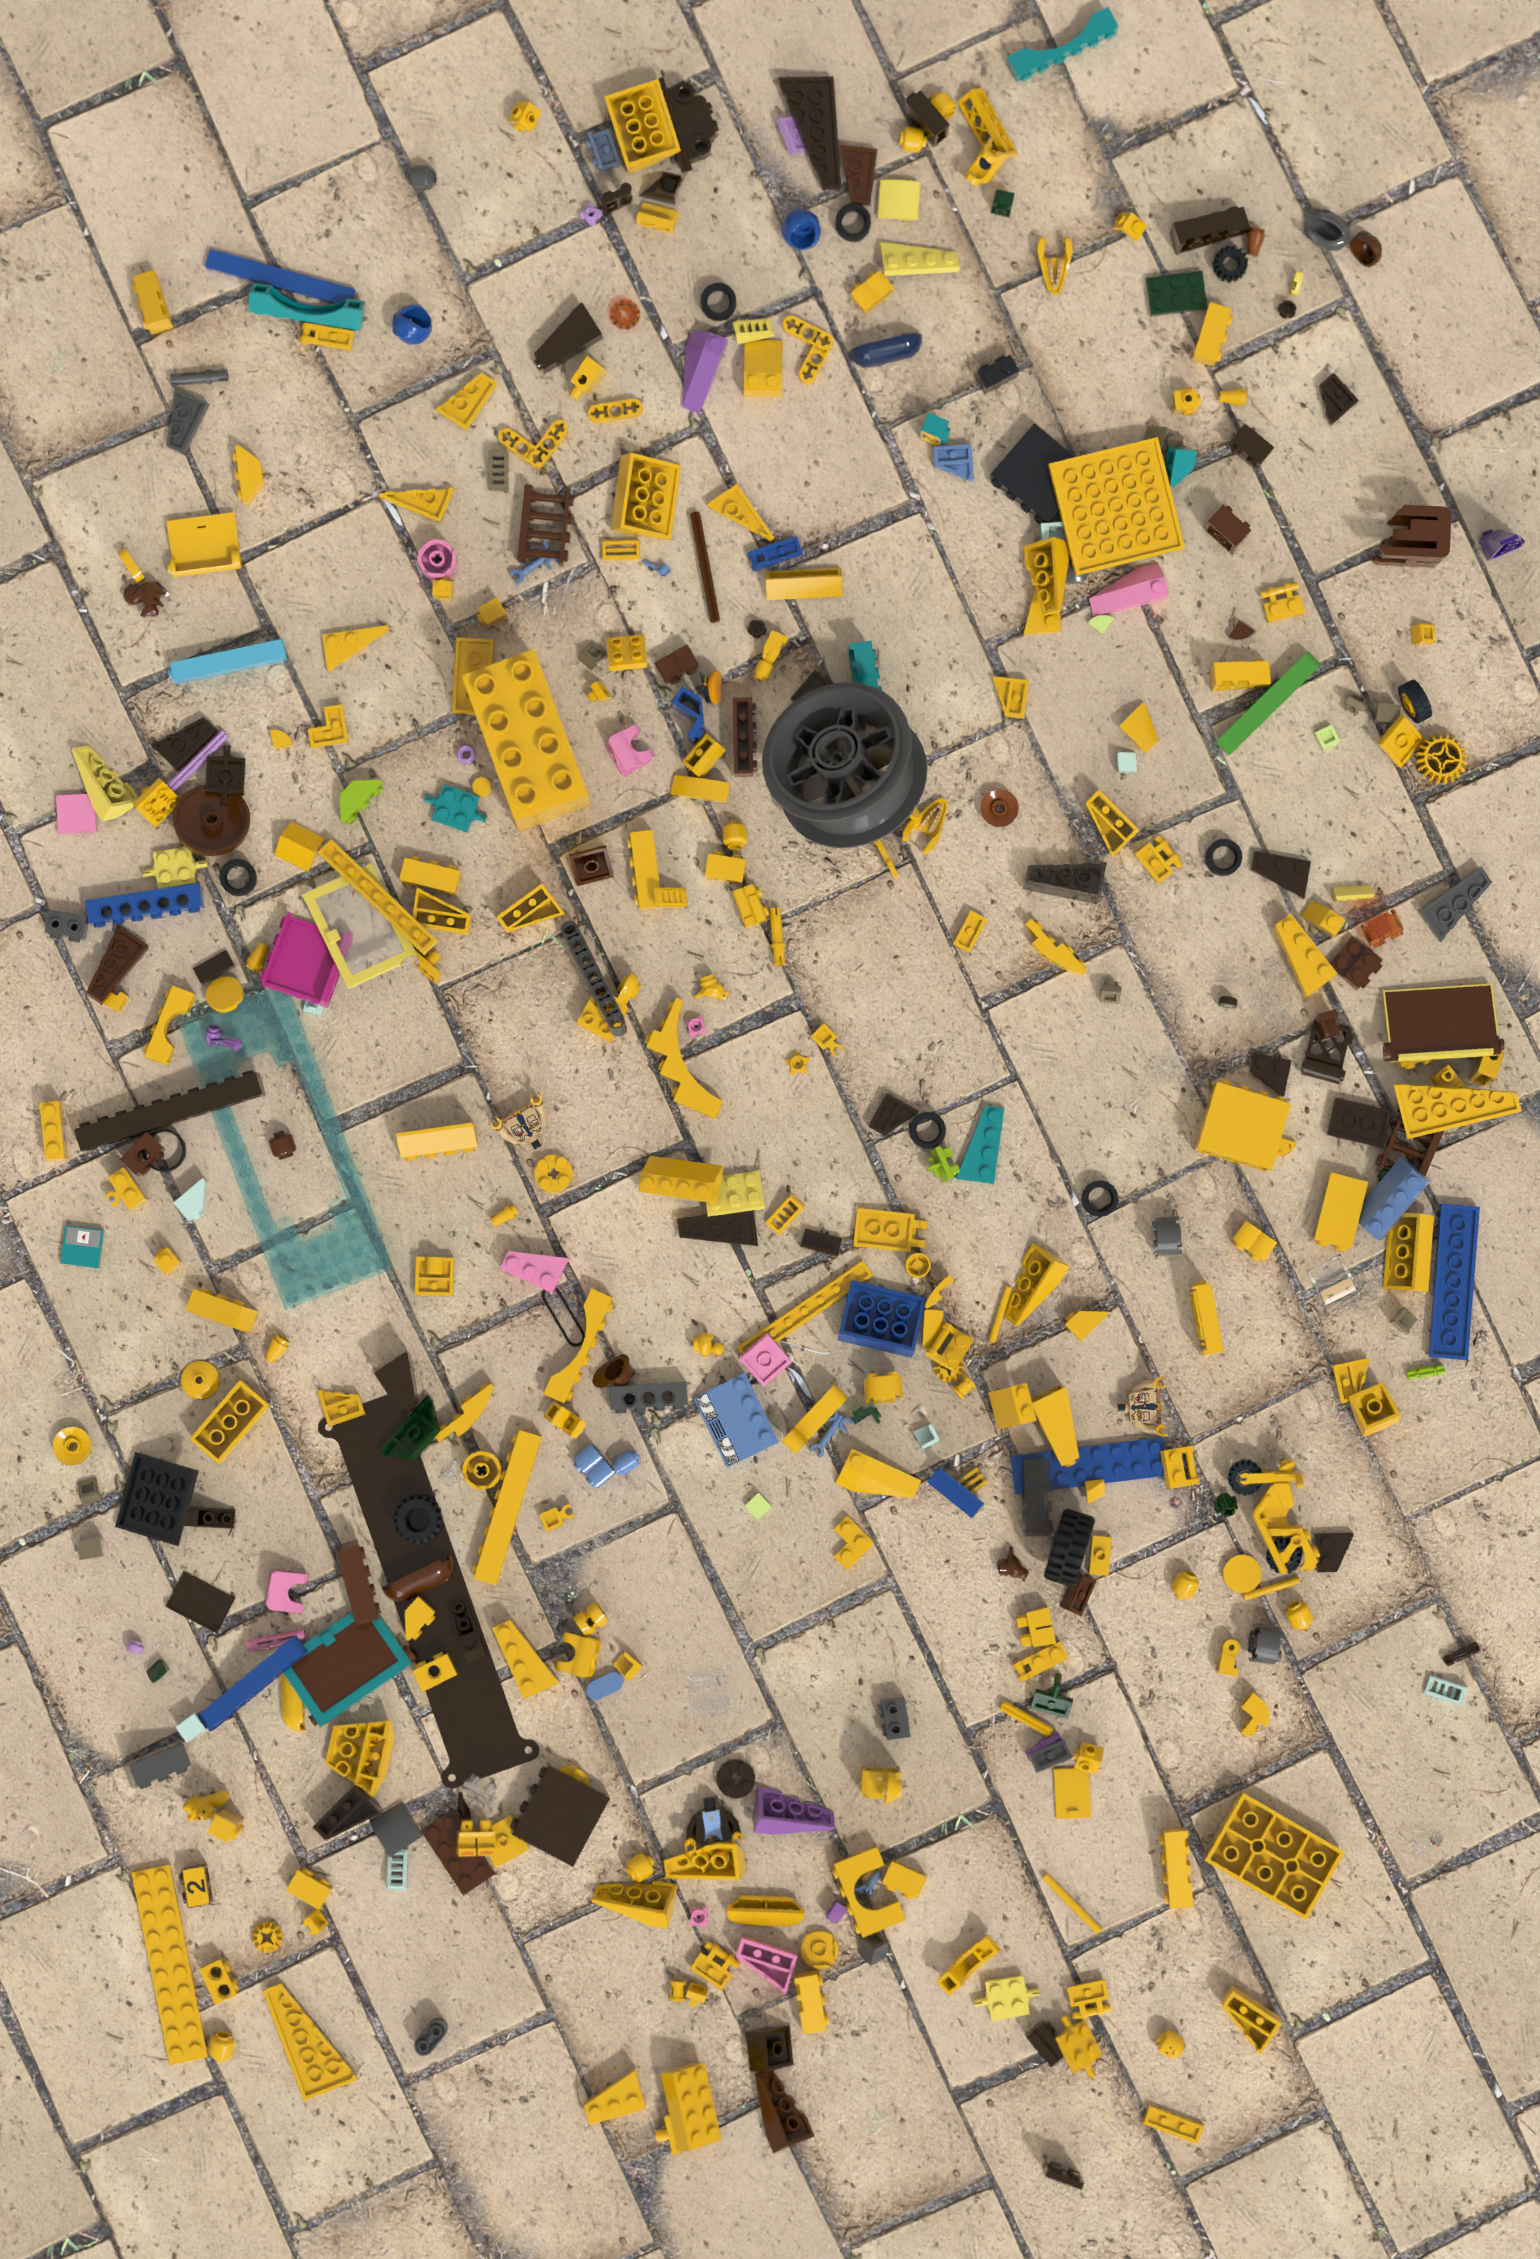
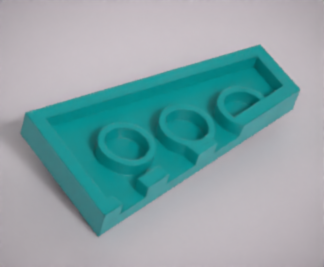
(982, 1153)

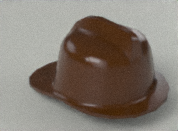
(614, 1372)

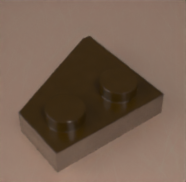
(1336, 398)
(891, 1115)

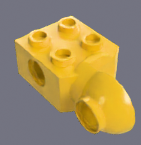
(591, 1017)
(881, 1783)

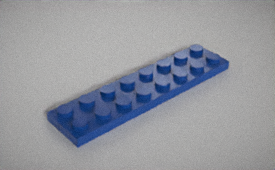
(1454, 1281)
(1107, 1461)

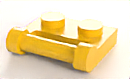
(955, 1350)
(1174, 1467)

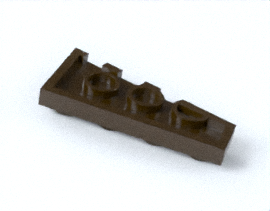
(725, 1228)

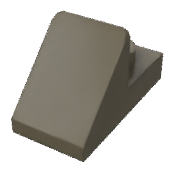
(1165, 438)

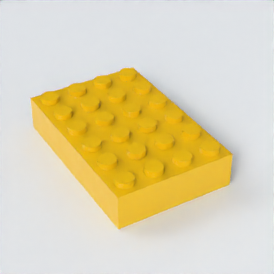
(1273, 1855)

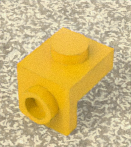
(1130, 225)

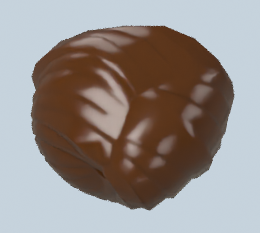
(1366, 248)

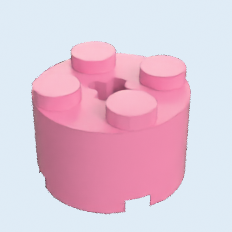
(428, 555)

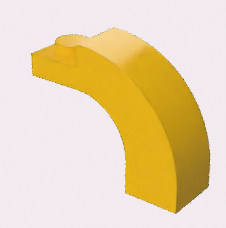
(965, 1964)

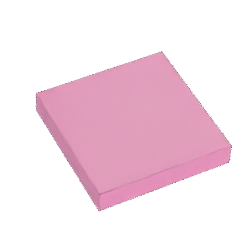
(75, 814)
(764, 1359)

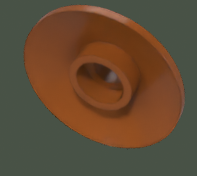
(999, 798)

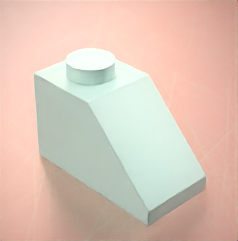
(193, 1201)

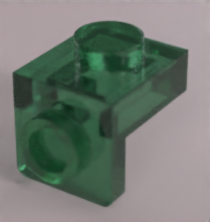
(861, 1414)

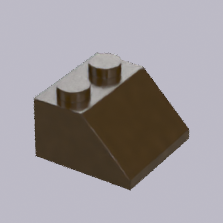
(769, 2048)

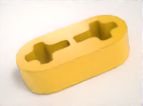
(131, 565)

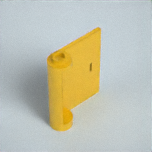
(203, 545)

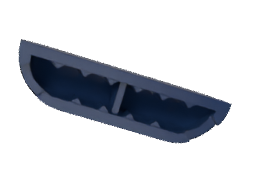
(886, 350)

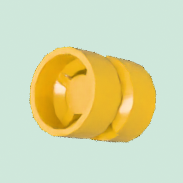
(917, 1265)
(596, 1614)

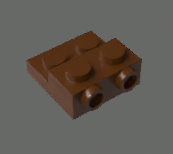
(1356, 963)

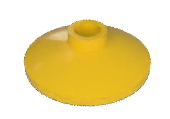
(209, 1384)
(62, 1447)

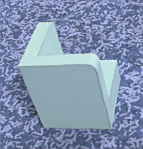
(1050, 530)
(926, 1436)
(191, 1727)

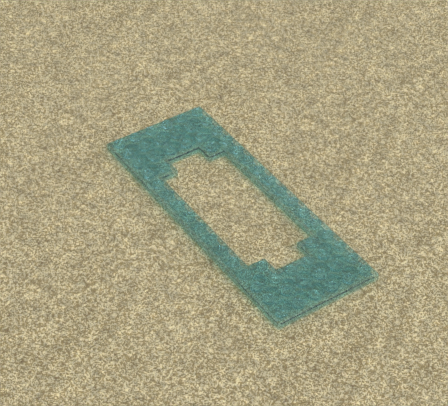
(328, 1260)

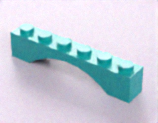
(1028, 62)
(269, 301)

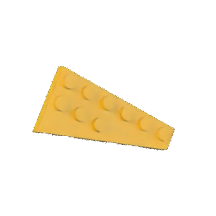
(1439, 1108)

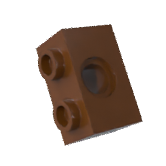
(132, 1156)

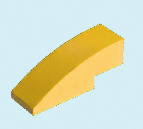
(700, 789)

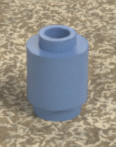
(626, 1462)

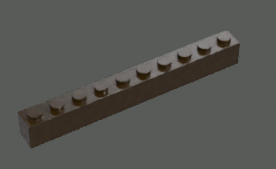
(170, 1111)

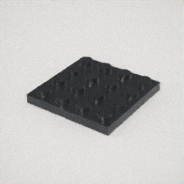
(156, 1498)

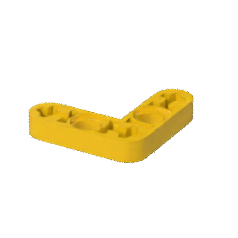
(817, 347)
(533, 450)

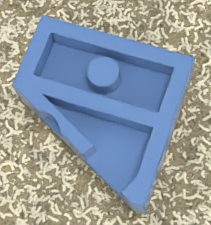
(955, 460)

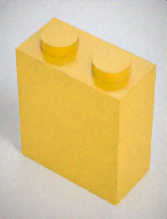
(1012, 1406)

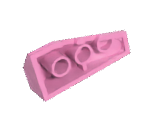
(1135, 589)

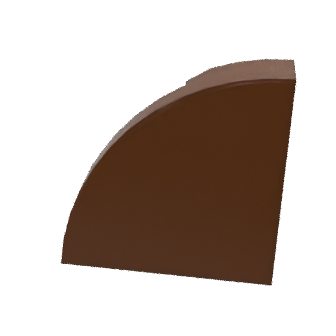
(1241, 631)

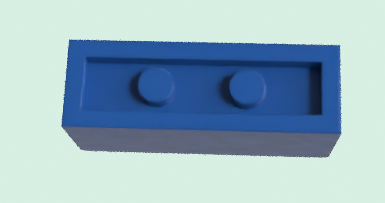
(955, 1492)

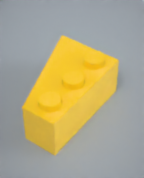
(152, 302)
(1240, 675)
(1111, 822)
(529, 910)
(439, 915)
(221, 1310)
(811, 2001)
(1251, 2017)
(617, 2099)

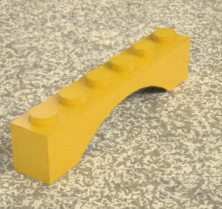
(595, 1308)

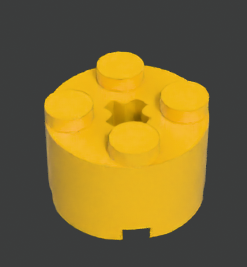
(883, 1388)
(471, 1470)

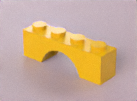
(177, 1002)

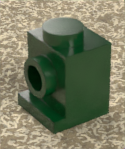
(1002, 203)

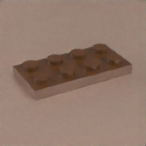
(464, 1870)

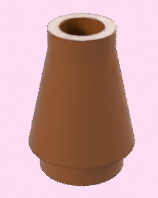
(1254, 240)

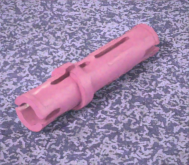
(252, 1645)

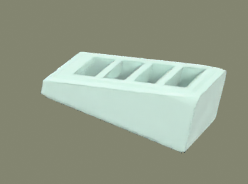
(1462, 1694)
(398, 1886)

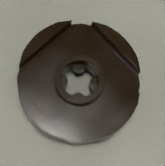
(726, 1772)

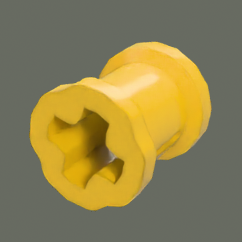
(963, 1387)
(677, 1990)

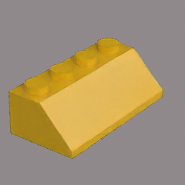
(437, 1140)
(681, 1179)
(1409, 1253)

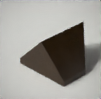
(664, 189)

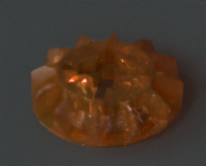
(625, 305)

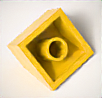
(1374, 1409)

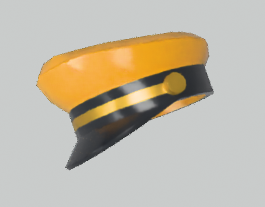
(712, 687)

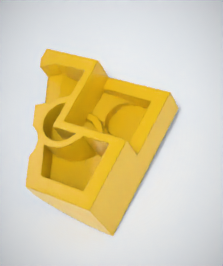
(1140, 729)

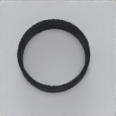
(183, 1151)

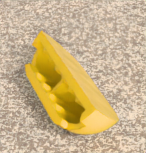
(291, 1706)
(765, 1911)

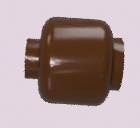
(282, 1145)

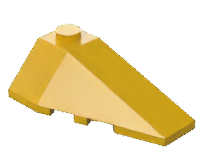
(871, 1476)

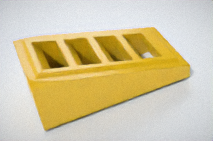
(672, 897)
(793, 1199)

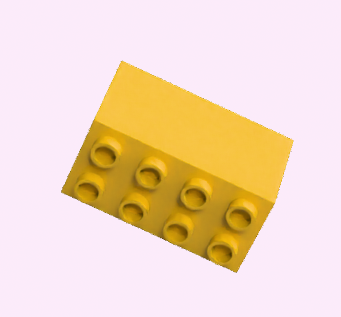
(526, 740)

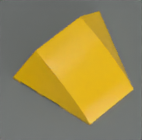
(362, 1753)

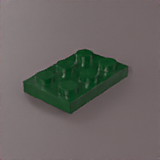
(1176, 293)

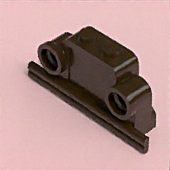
(691, 123)

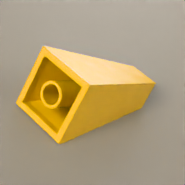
(1056, 1421)

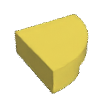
(1296, 283)

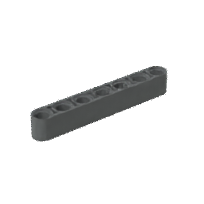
(597, 985)

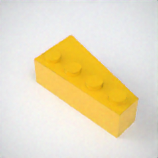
(1303, 956)
(1176, 1866)

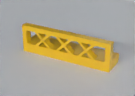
(989, 120)

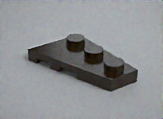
(184, 744)

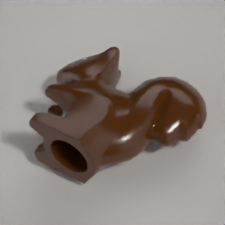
(149, 593)

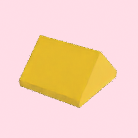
(299, 846)

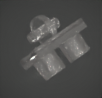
(470, 1787)

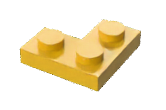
(334, 732)
(856, 1543)

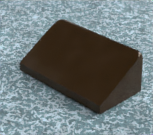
(214, 967)

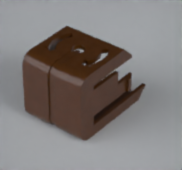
(1422, 544)

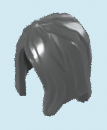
(1327, 230)

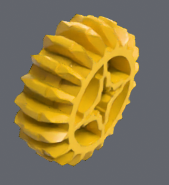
(1424, 755)

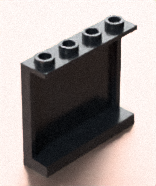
(1026, 473)

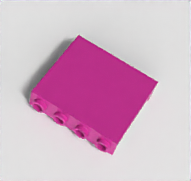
(301, 963)

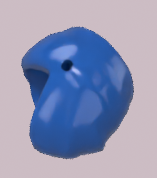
(801, 229)
(412, 324)

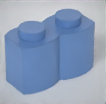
(594, 1466)

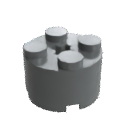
(1168, 1236)
(1265, 1644)

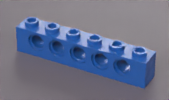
(96, 906)

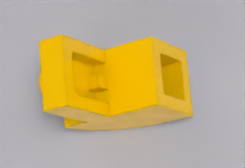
(565, 1419)
(1258, 1711)

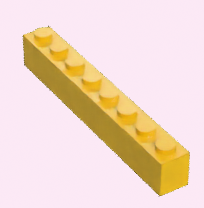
(507, 1508)

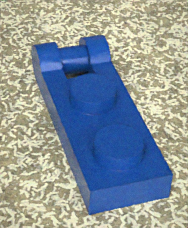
(775, 553)

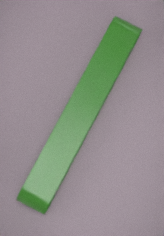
(1268, 703)

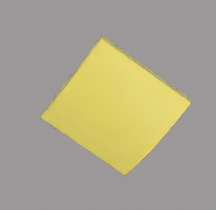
(899, 199)

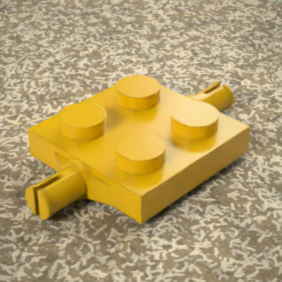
(1078, 2046)

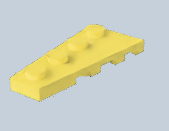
(908, 260)

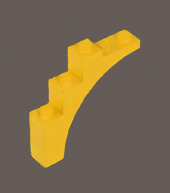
(666, 1043)

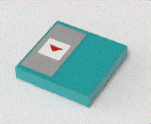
(82, 1246)

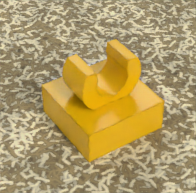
(599, 692)
(315, 1922)
(696, 1993)

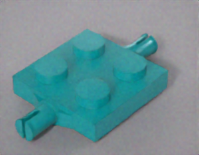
(455, 808)

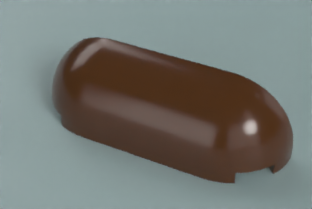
(420, 1580)

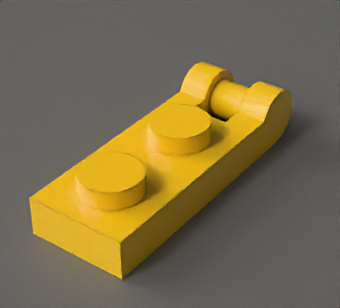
(327, 336)
(1041, 1661)

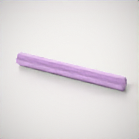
(197, 760)

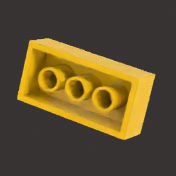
(230, 1422)
(691, 2106)

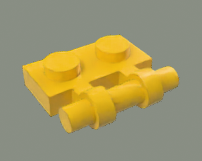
(1284, 608)
(1154, 863)
(711, 1970)
(1088, 1993)

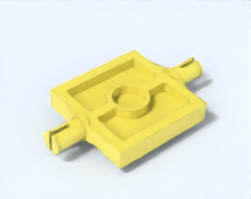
(174, 868)
(1007, 1997)

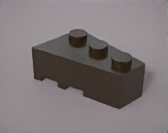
(348, 1812)

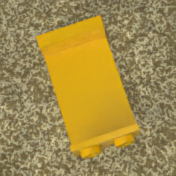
(1340, 1212)

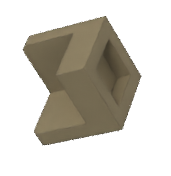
(1387, 713)
(1403, 1320)
(90, 1548)

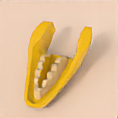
(1055, 268)
(929, 822)

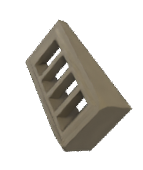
(498, 453)

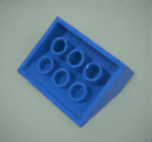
(881, 1319)

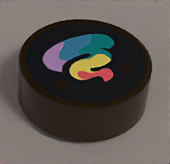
(1227, 1002)

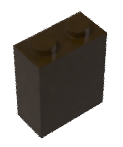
(927, 117)

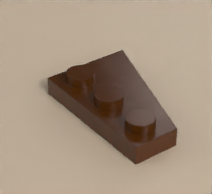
(859, 171)

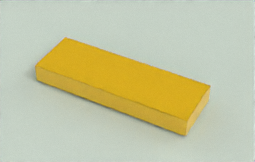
(1173, 2124)

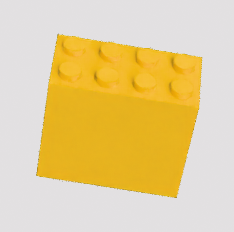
(1242, 1125)

